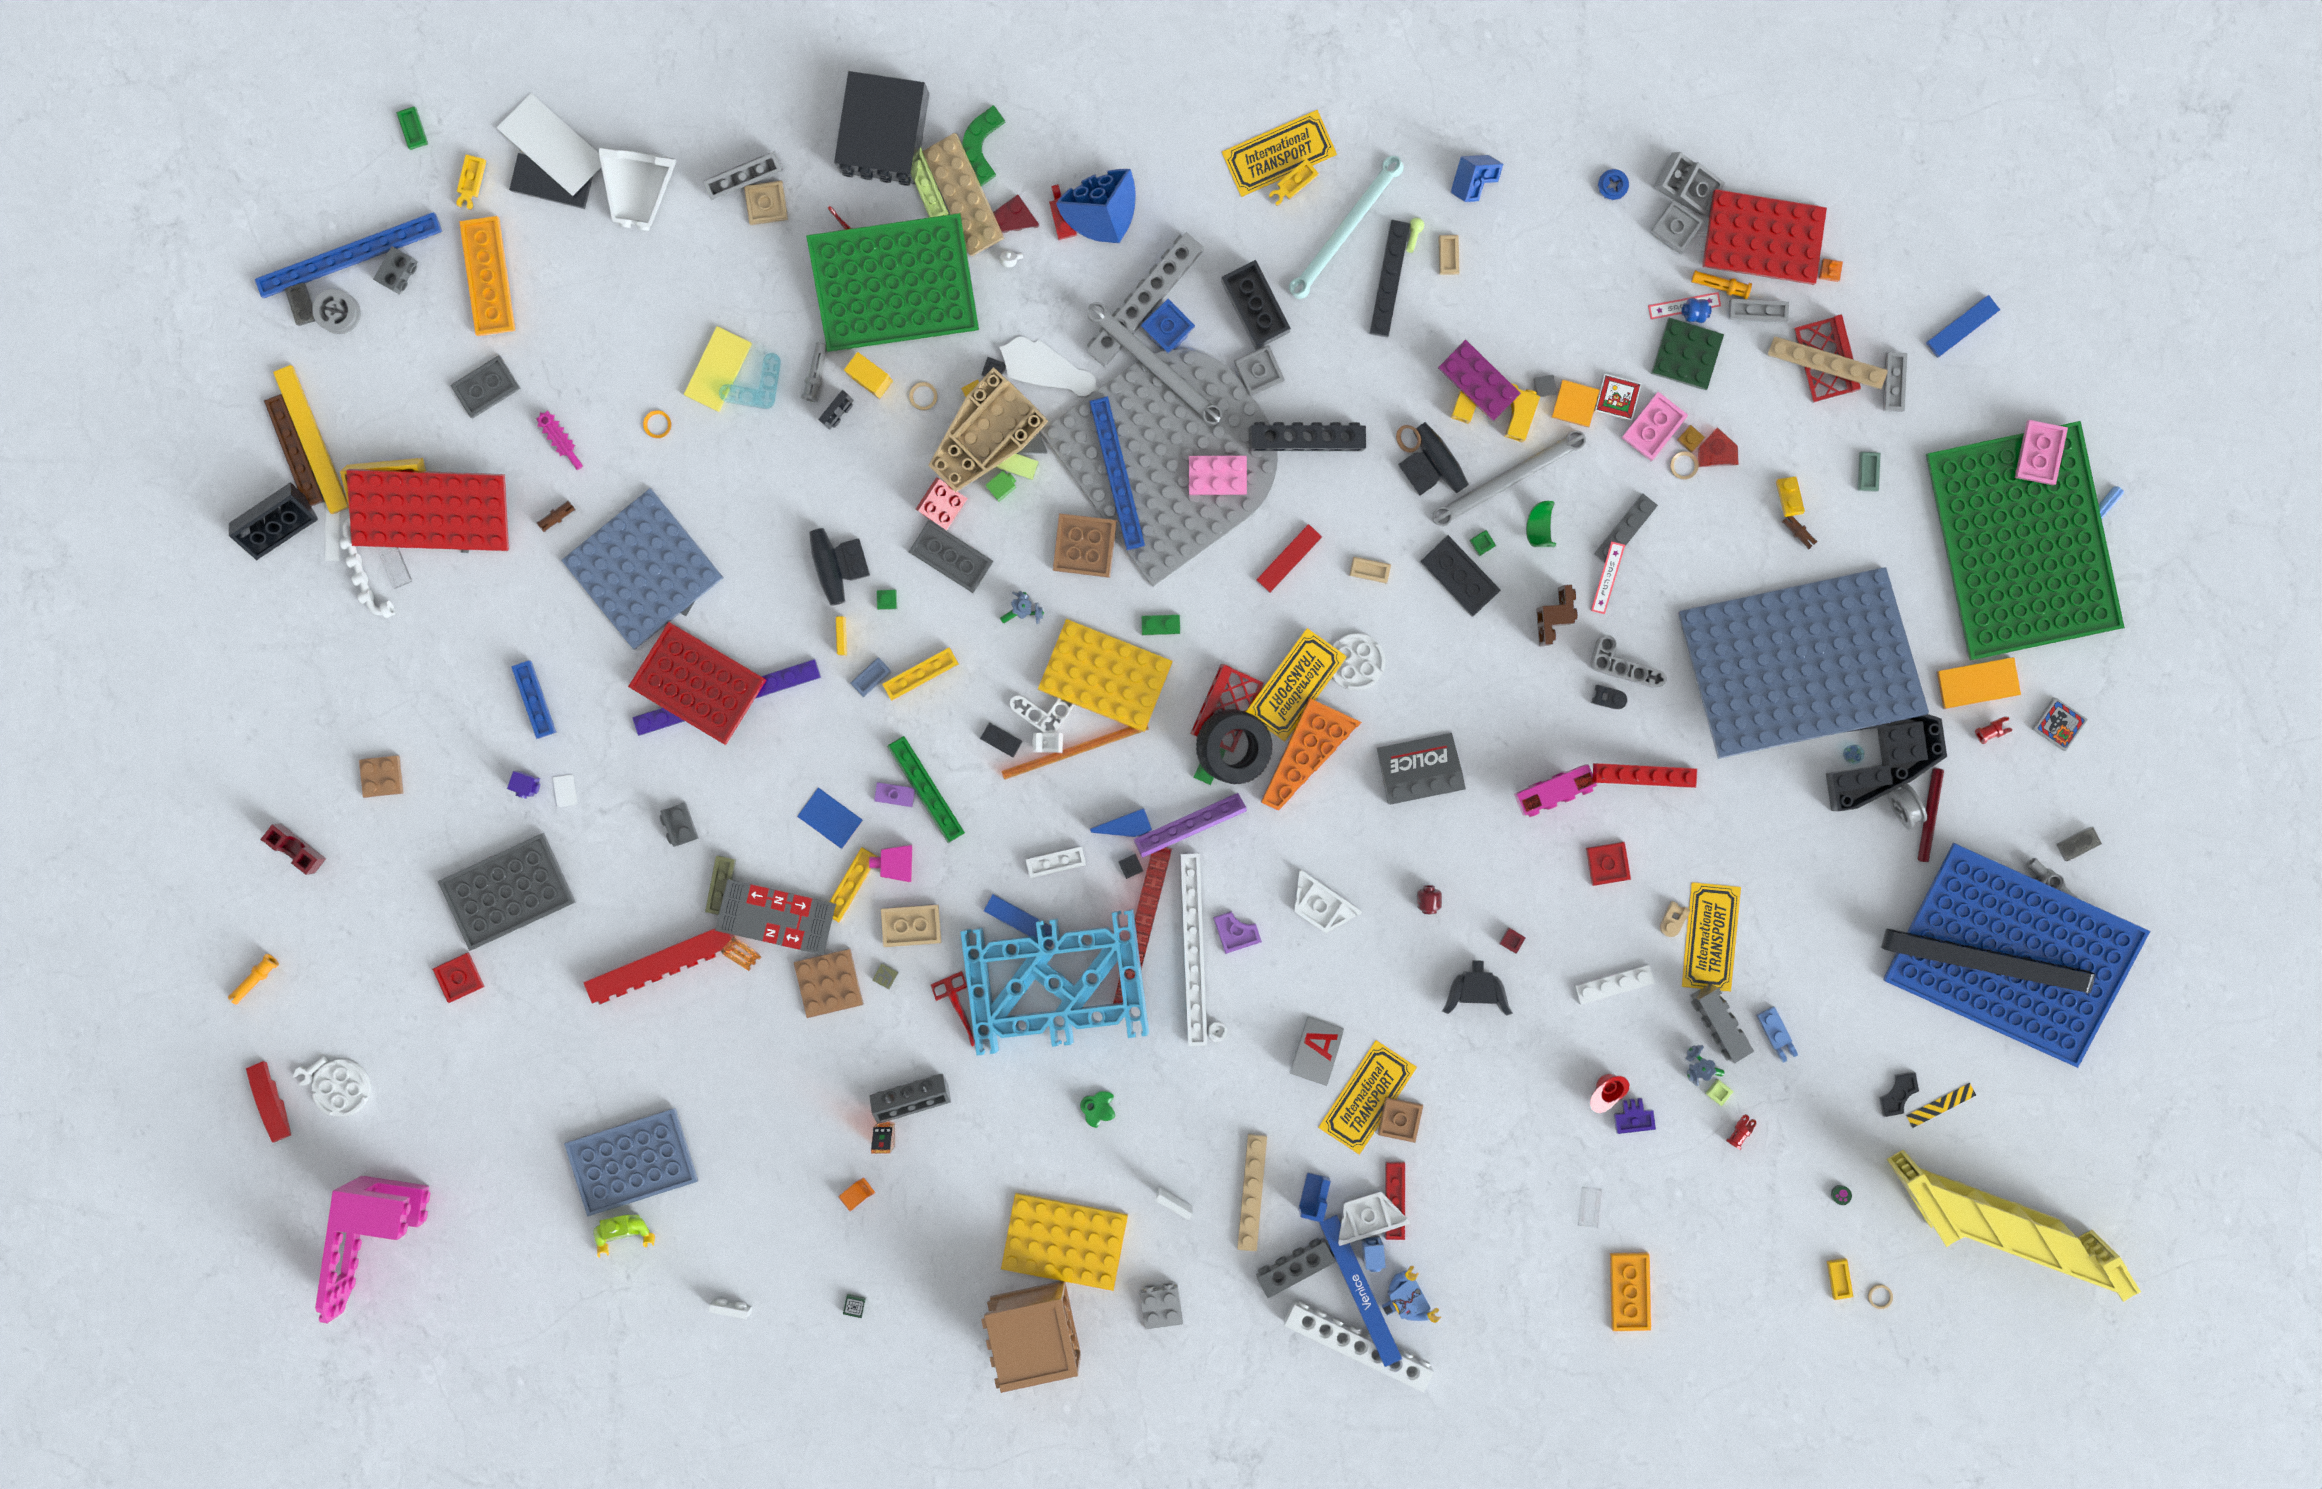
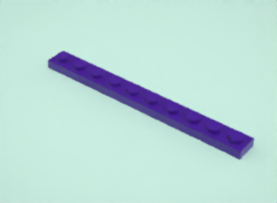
(774, 683)

